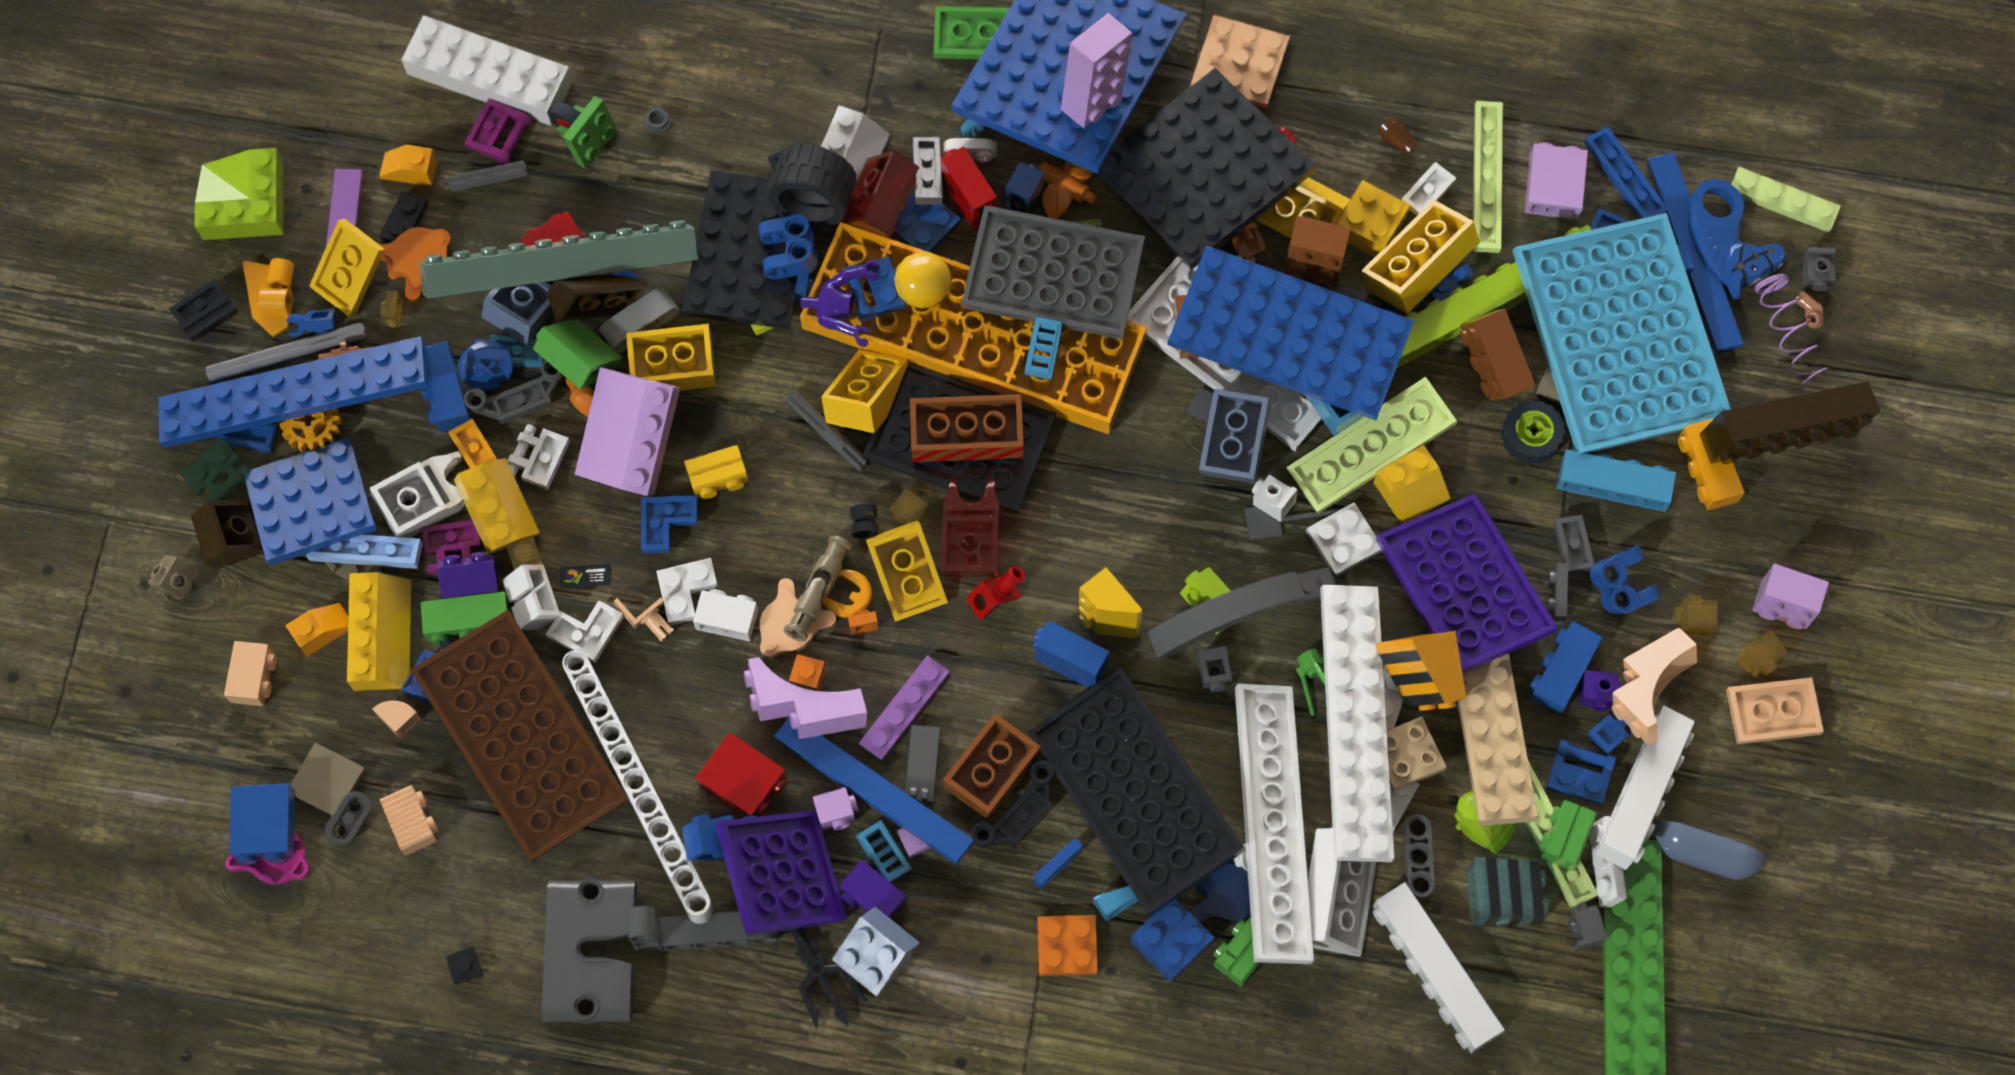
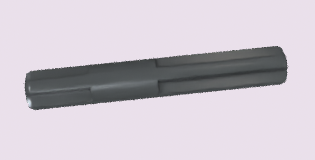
(826, 430)

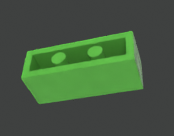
(461, 615)

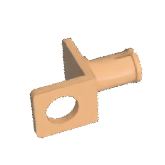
(649, 617)

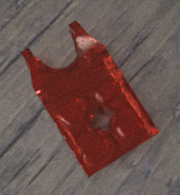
(970, 523)

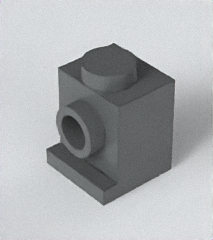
(1812, 262)
(1217, 660)
(1586, 927)

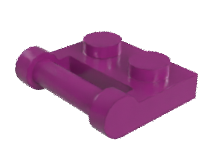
(490, 128)

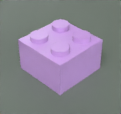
(1790, 597)

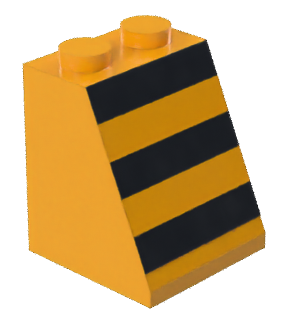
(1425, 669)

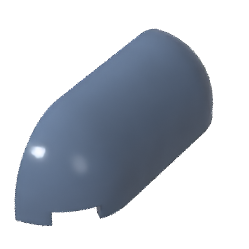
(1707, 850)

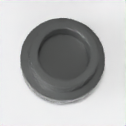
(657, 121)

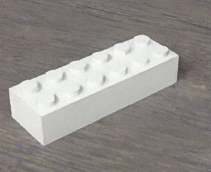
(486, 69)

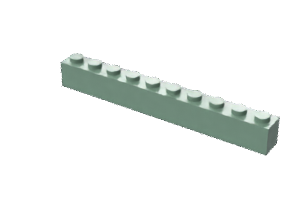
(557, 260)

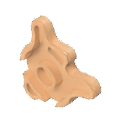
(779, 614)

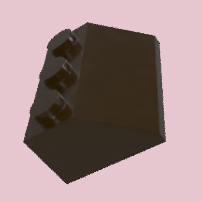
(594, 295)

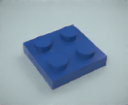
(925, 225)

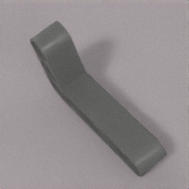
(656, 933)

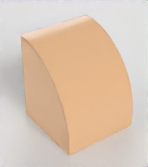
(397, 716)

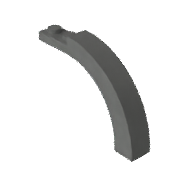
(1237, 606)

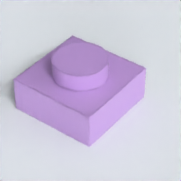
(911, 844)

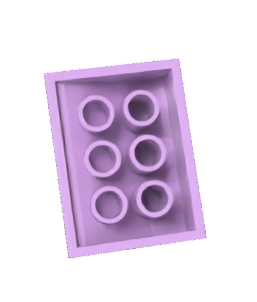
(627, 431)

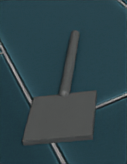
(1262, 525)

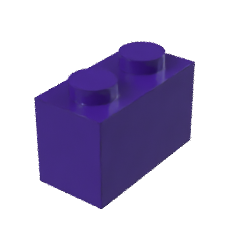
(468, 575)
(870, 890)

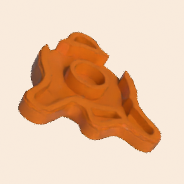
(409, 248)

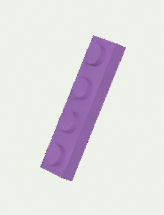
(904, 708)

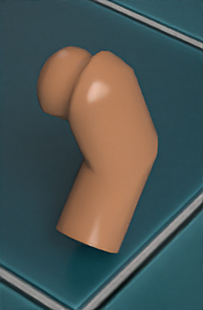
(1813, 310)

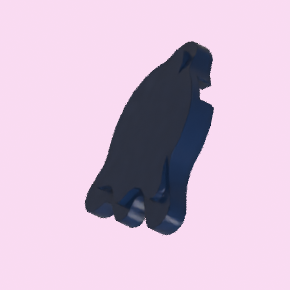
(1225, 895)

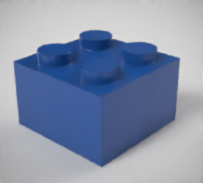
(1172, 940)

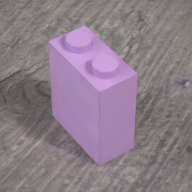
(1556, 181)

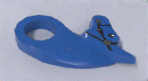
(1718, 240)

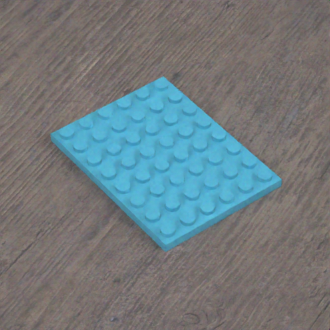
(1621, 333)

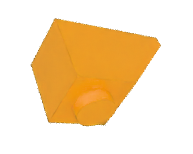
(410, 165)
(318, 627)

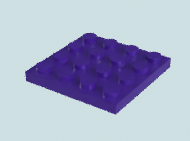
(781, 872)

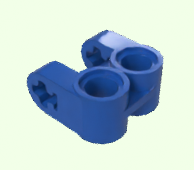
(783, 230)
(1618, 584)

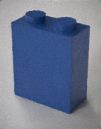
(1070, 654)
(262, 823)

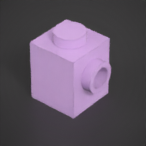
(835, 809)

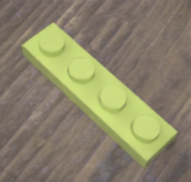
(1785, 199)

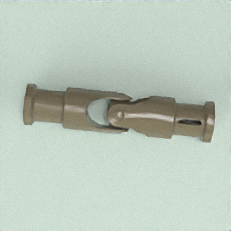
(809, 602)

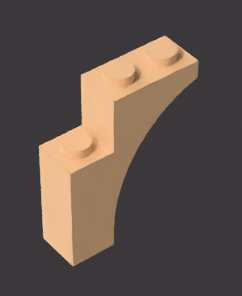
(1646, 677)

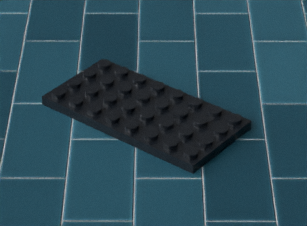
(1136, 792)

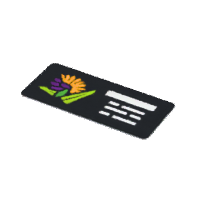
(585, 576)

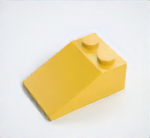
(864, 391)
(906, 570)

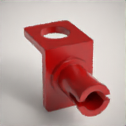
(996, 591)

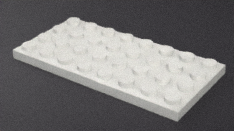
(1290, 414)

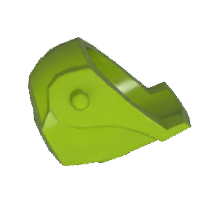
(1488, 836)

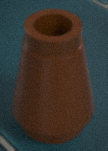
(1396, 134)

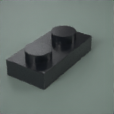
(404, 216)

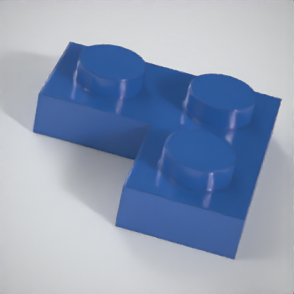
(660, 514)

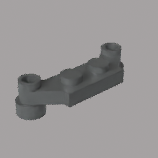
(518, 400)

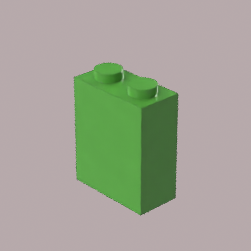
(575, 351)

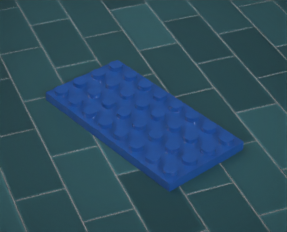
(1290, 333)

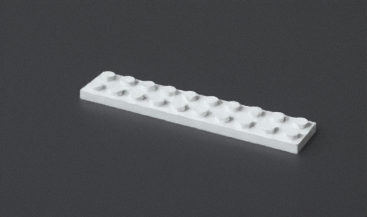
(1356, 724)
(1273, 824)

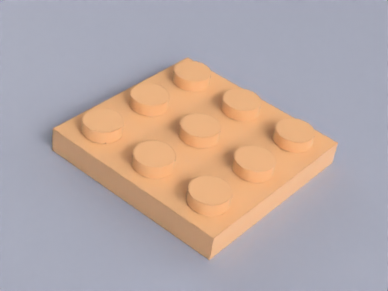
(1244, 56)

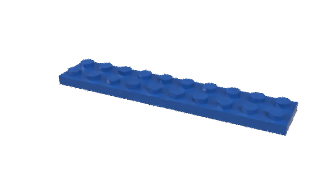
(292, 392)

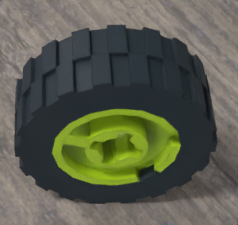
(1519, 439)

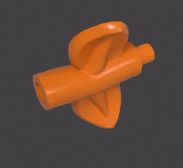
(1064, 186)

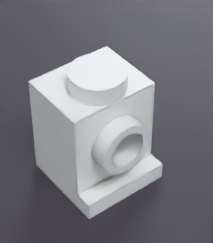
(1274, 504)

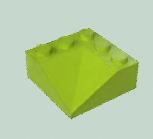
(241, 196)

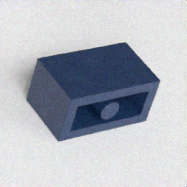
(1024, 189)

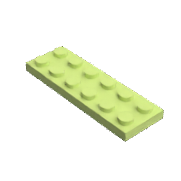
(1370, 445)

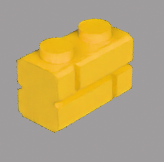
(716, 472)

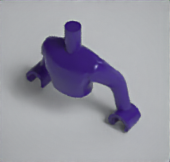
(836, 305)

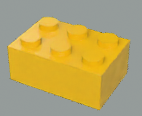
(673, 356)

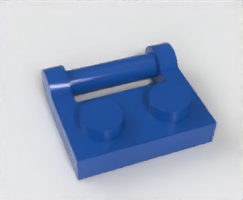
(883, 292)
(1579, 781)

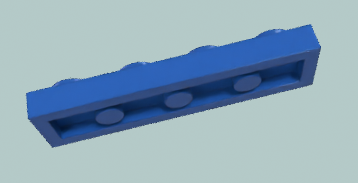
(1625, 174)

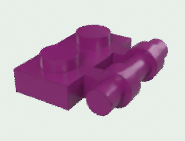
(449, 539)

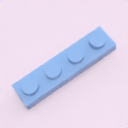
(372, 551)

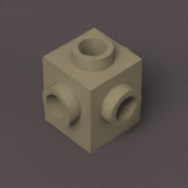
(172, 578)

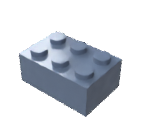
(1235, 436)

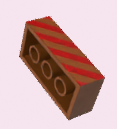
(966, 428)

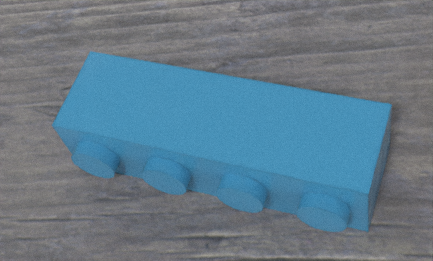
(1616, 480)

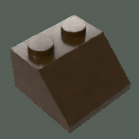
(227, 532)

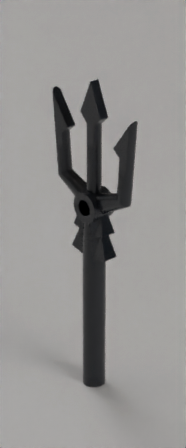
(813, 962)

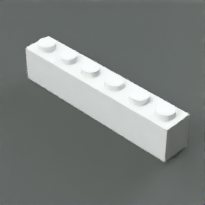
(1644, 789)
(1437, 967)

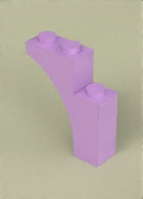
(809, 710)

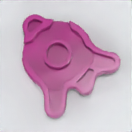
(276, 873)

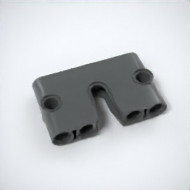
(570, 927)

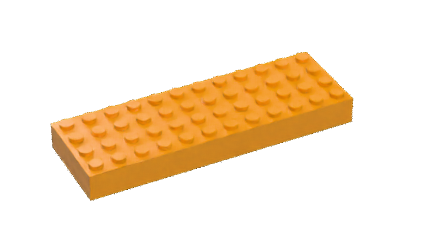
(982, 346)

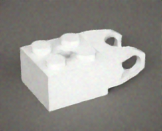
(426, 486)

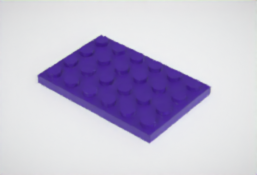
(1466, 581)

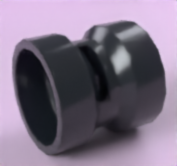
(864, 521)

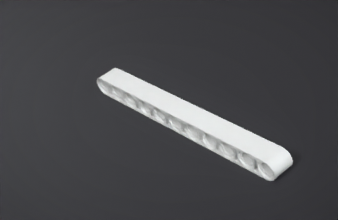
(639, 797)

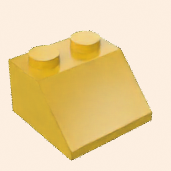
(1412, 485)

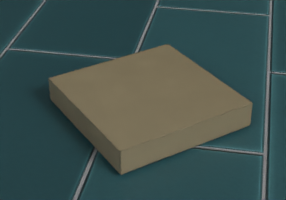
(325, 779)

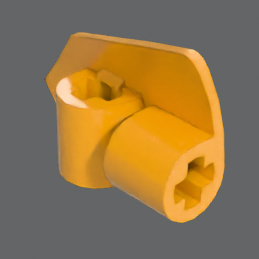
(270, 293)

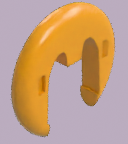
(861, 600)

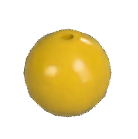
(922, 280)

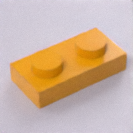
(472, 444)

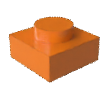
(863, 621)

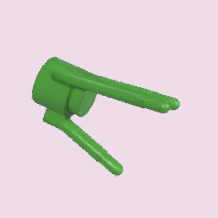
(1313, 666)

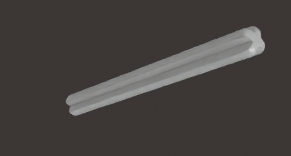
(285, 352)

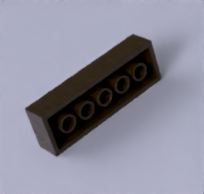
(1789, 423)

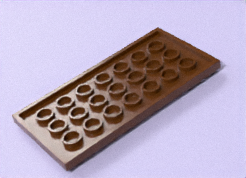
(519, 735)

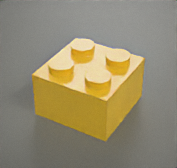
(1373, 218)

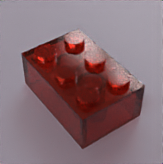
(881, 193)

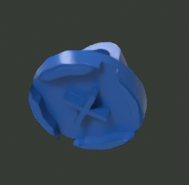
(485, 365)

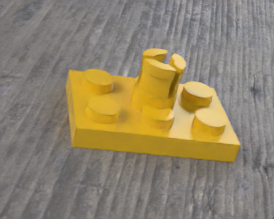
(347, 267)

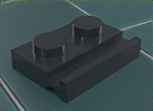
(203, 310)

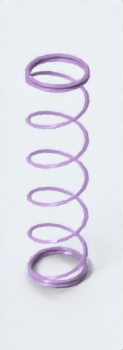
(1777, 285)

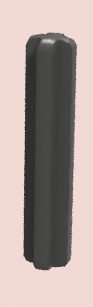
(487, 176)

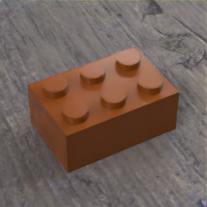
(1316, 251)
(1496, 355)
(991, 767)

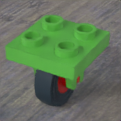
(584, 128)

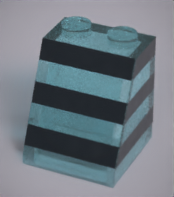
(1506, 892)

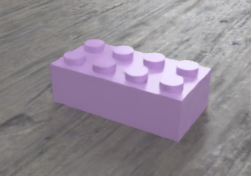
(1096, 71)

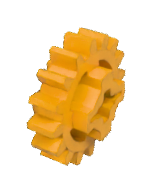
(316, 434)

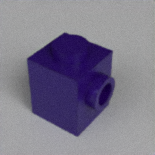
(1597, 689)

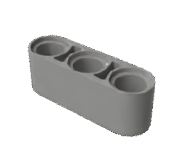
(643, 315)

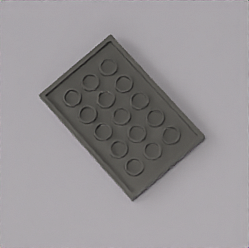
(1053, 271)

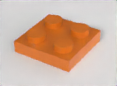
(1067, 945)

